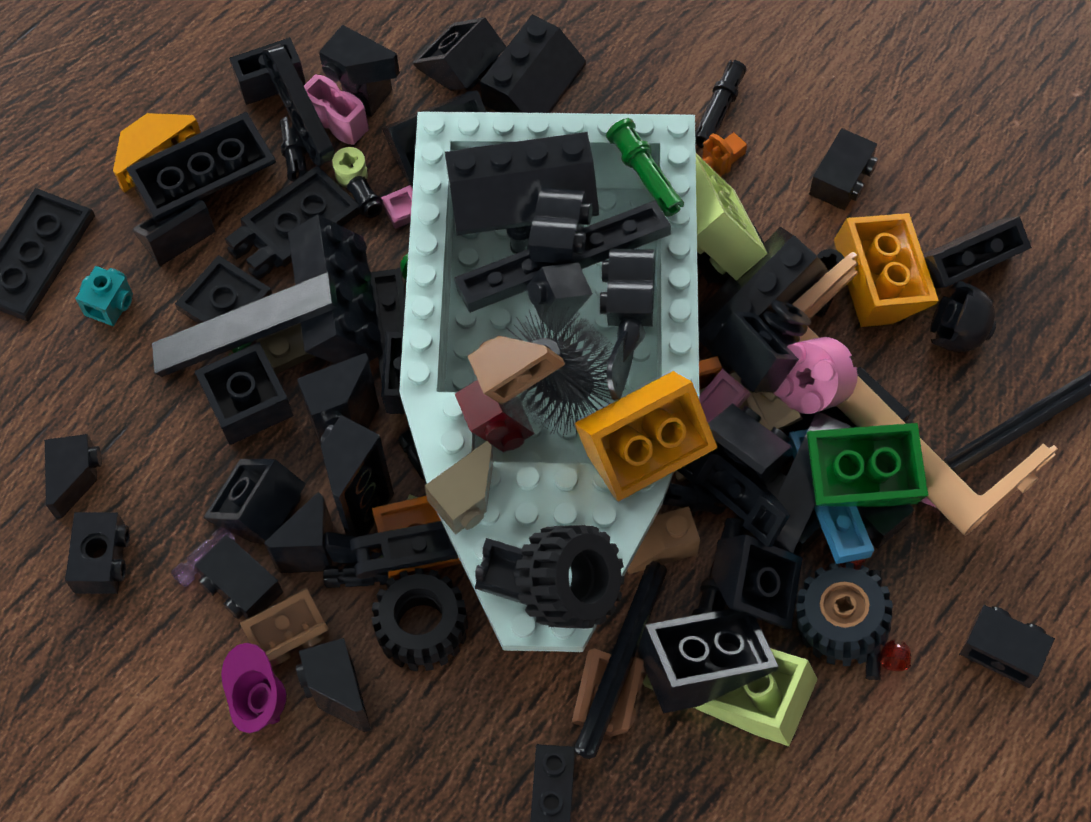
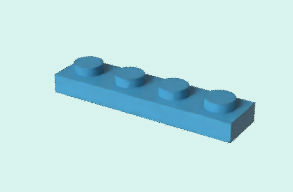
(840, 524)

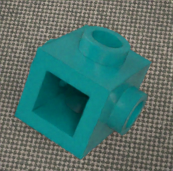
(104, 295)

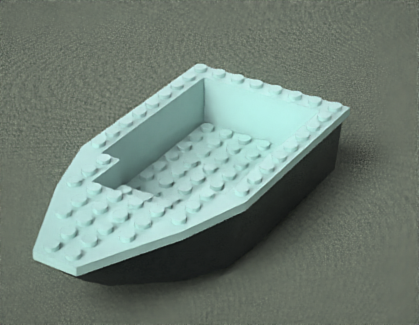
(550, 475)

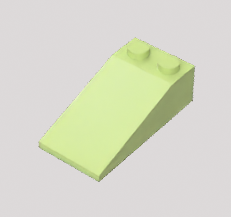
(724, 225)
(770, 704)

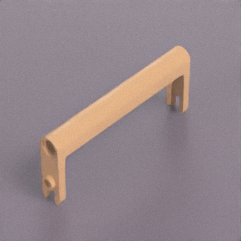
(866, 408)

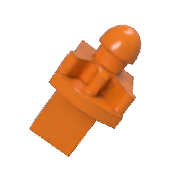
(721, 152)

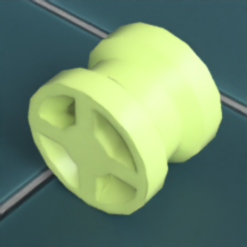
(342, 165)

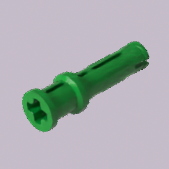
(637, 155)

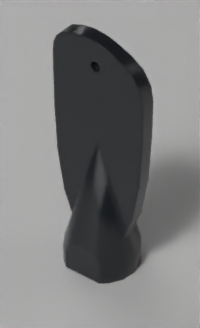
(629, 336)

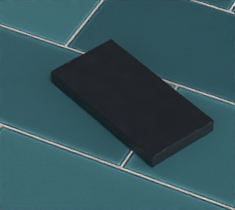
(38, 249)

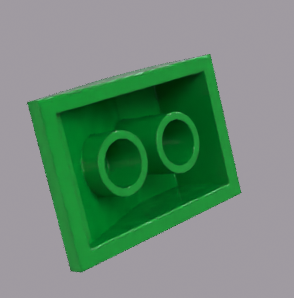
(867, 466)

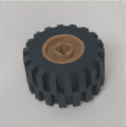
(844, 613)

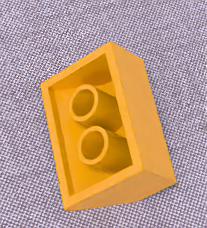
(890, 268)
(646, 435)

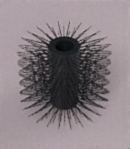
(570, 381)

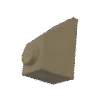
(463, 489)

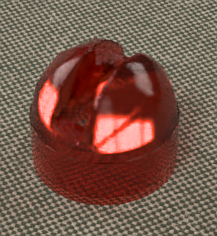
(896, 656)

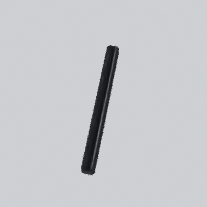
(1020, 424)
(620, 661)

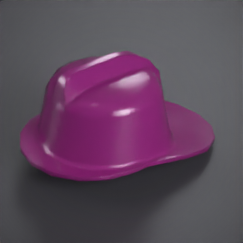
(252, 689)

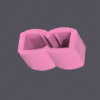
(337, 109)

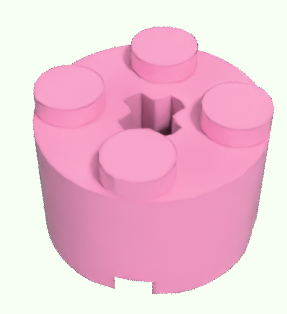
(820, 377)

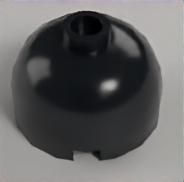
(963, 319)

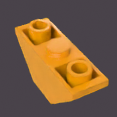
(148, 137)

